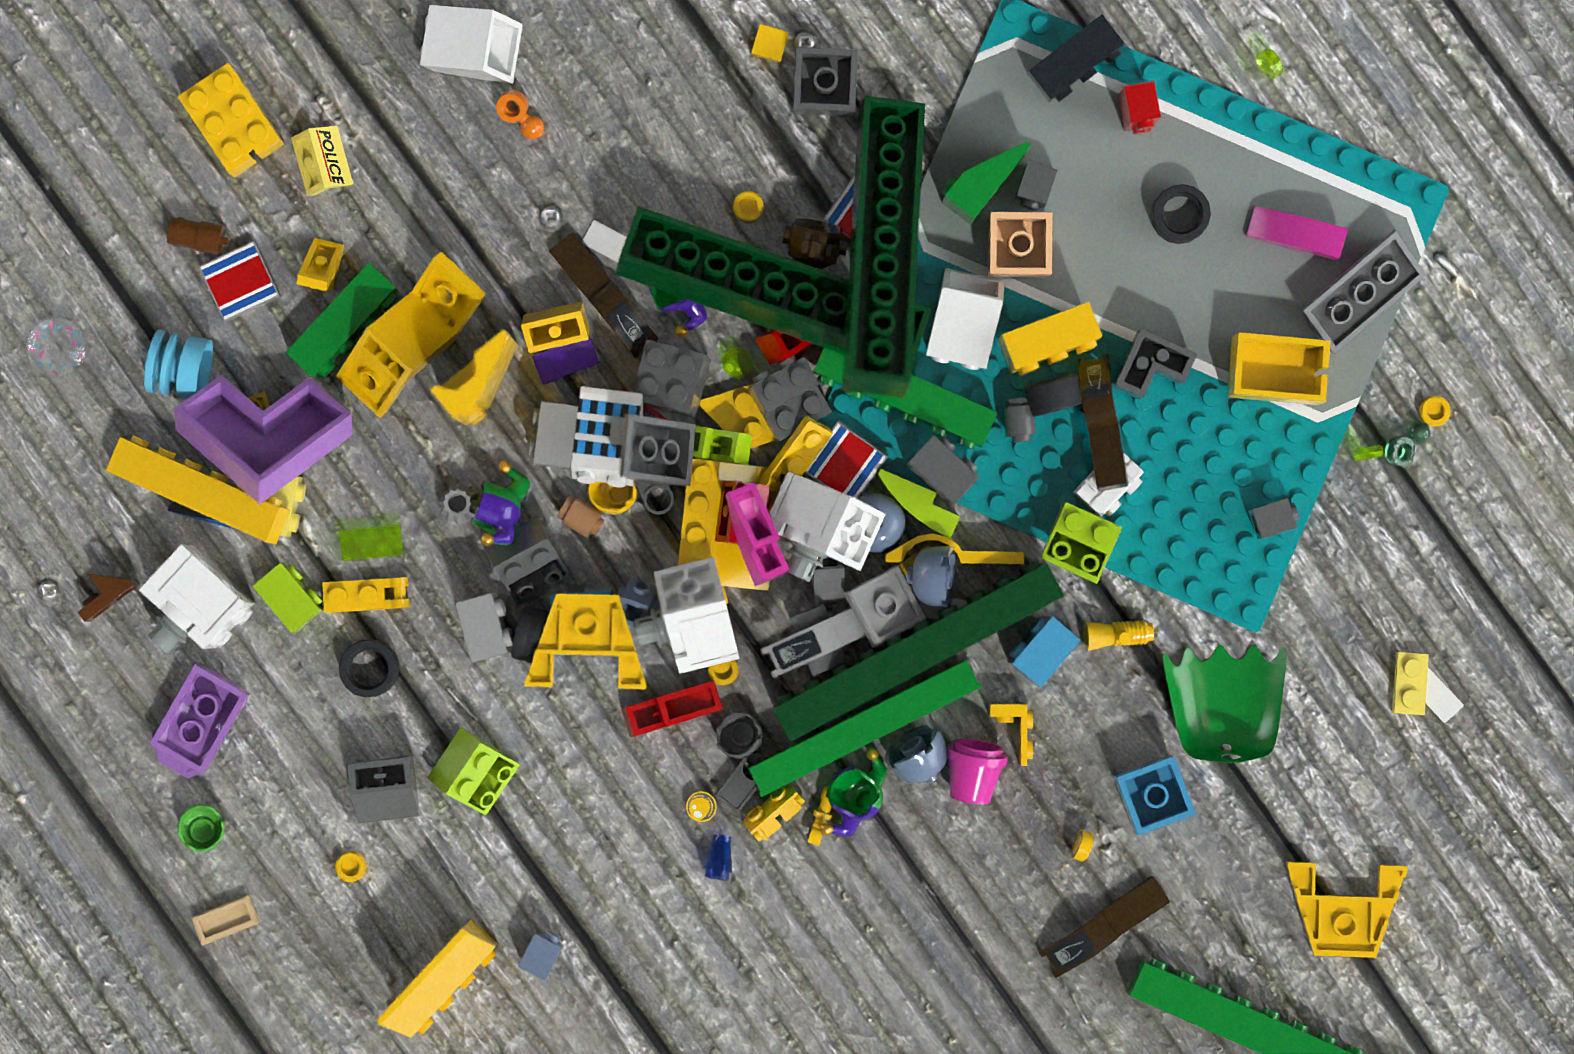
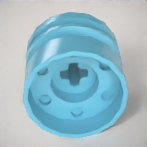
(171, 364)

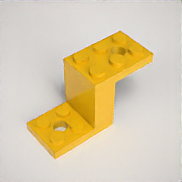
(410, 334)

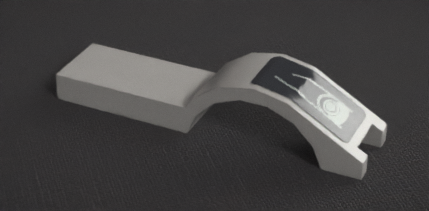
(814, 642)

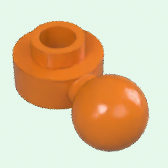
(530, 125)

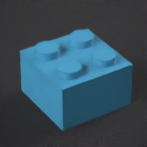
(1043, 650)
(1154, 794)

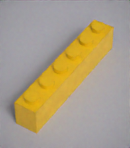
(196, 489)

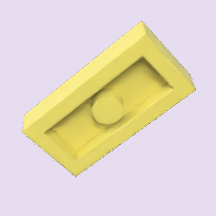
(1410, 683)

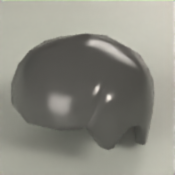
(739, 735)

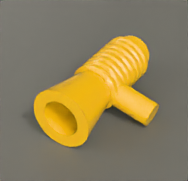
(1125, 633)

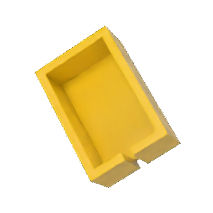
(231, 119)
(1050, 339)
(1278, 368)

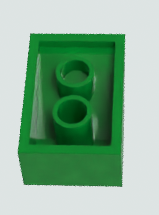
(979, 184)

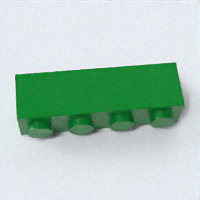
(342, 322)

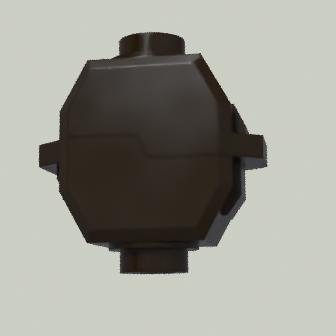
(815, 242)

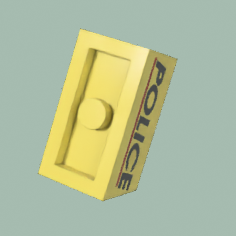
(321, 159)

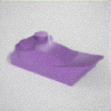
(198, 721)

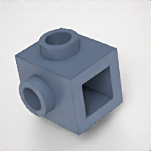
(638, 599)

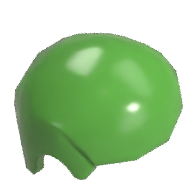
(200, 828)

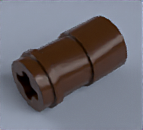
(201, 235)

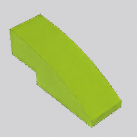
(722, 445)
(918, 503)

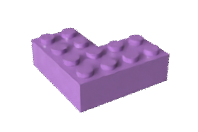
(258, 446)

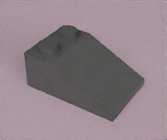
(657, 450)

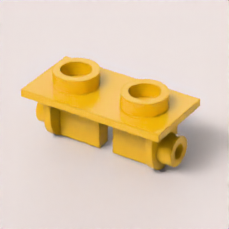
(762, 819)

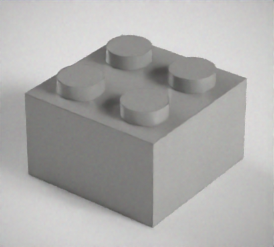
(554, 435)
(485, 627)

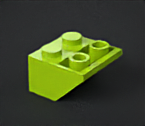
(1080, 542)
(473, 771)

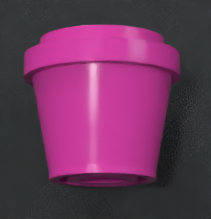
(974, 769)

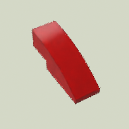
(672, 708)

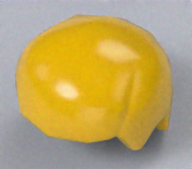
(612, 499)

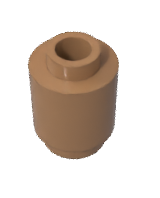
(581, 517)

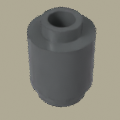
(1018, 420)

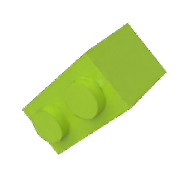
(289, 597)

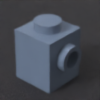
(541, 954)

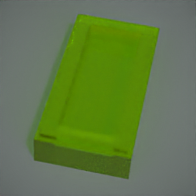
(371, 543)

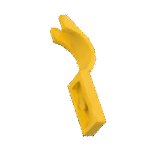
(964, 557)

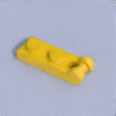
(797, 452)
(364, 595)

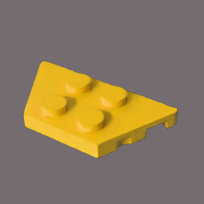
(739, 413)

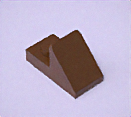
(112, 591)

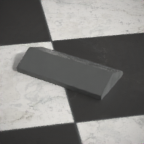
(1363, 291)

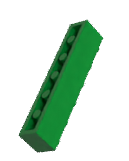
(922, 402)

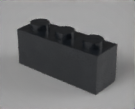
(1076, 59)

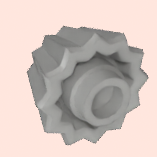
(459, 503)

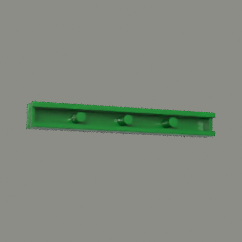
(864, 728)

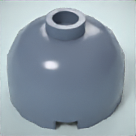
(893, 524)
(933, 575)
(919, 756)

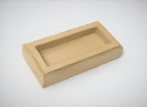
(225, 919)

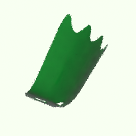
(1213, 689)

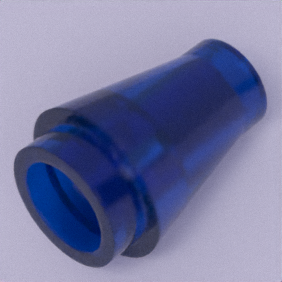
(719, 858)

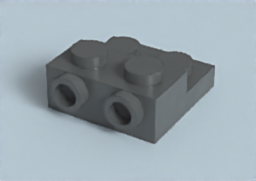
(788, 397)

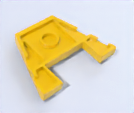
(586, 627)
(1342, 922)

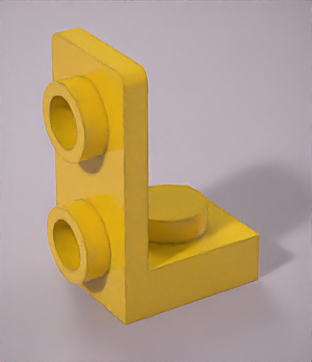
(1005, 714)

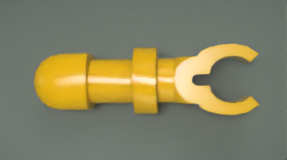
(821, 816)

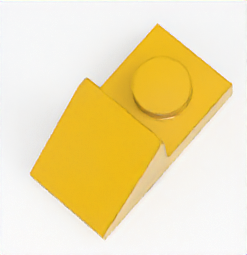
(321, 265)

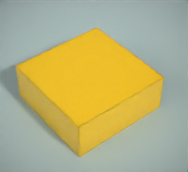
(770, 43)

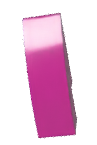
(1297, 233)
(756, 534)

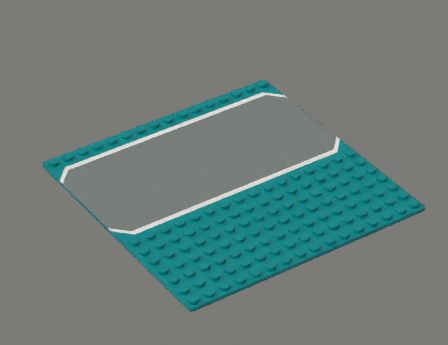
(1198, 449)

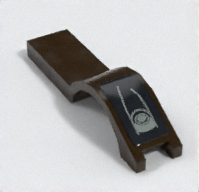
(602, 293)
(1102, 423)
(1105, 926)

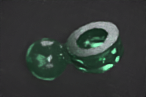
(1402, 450)

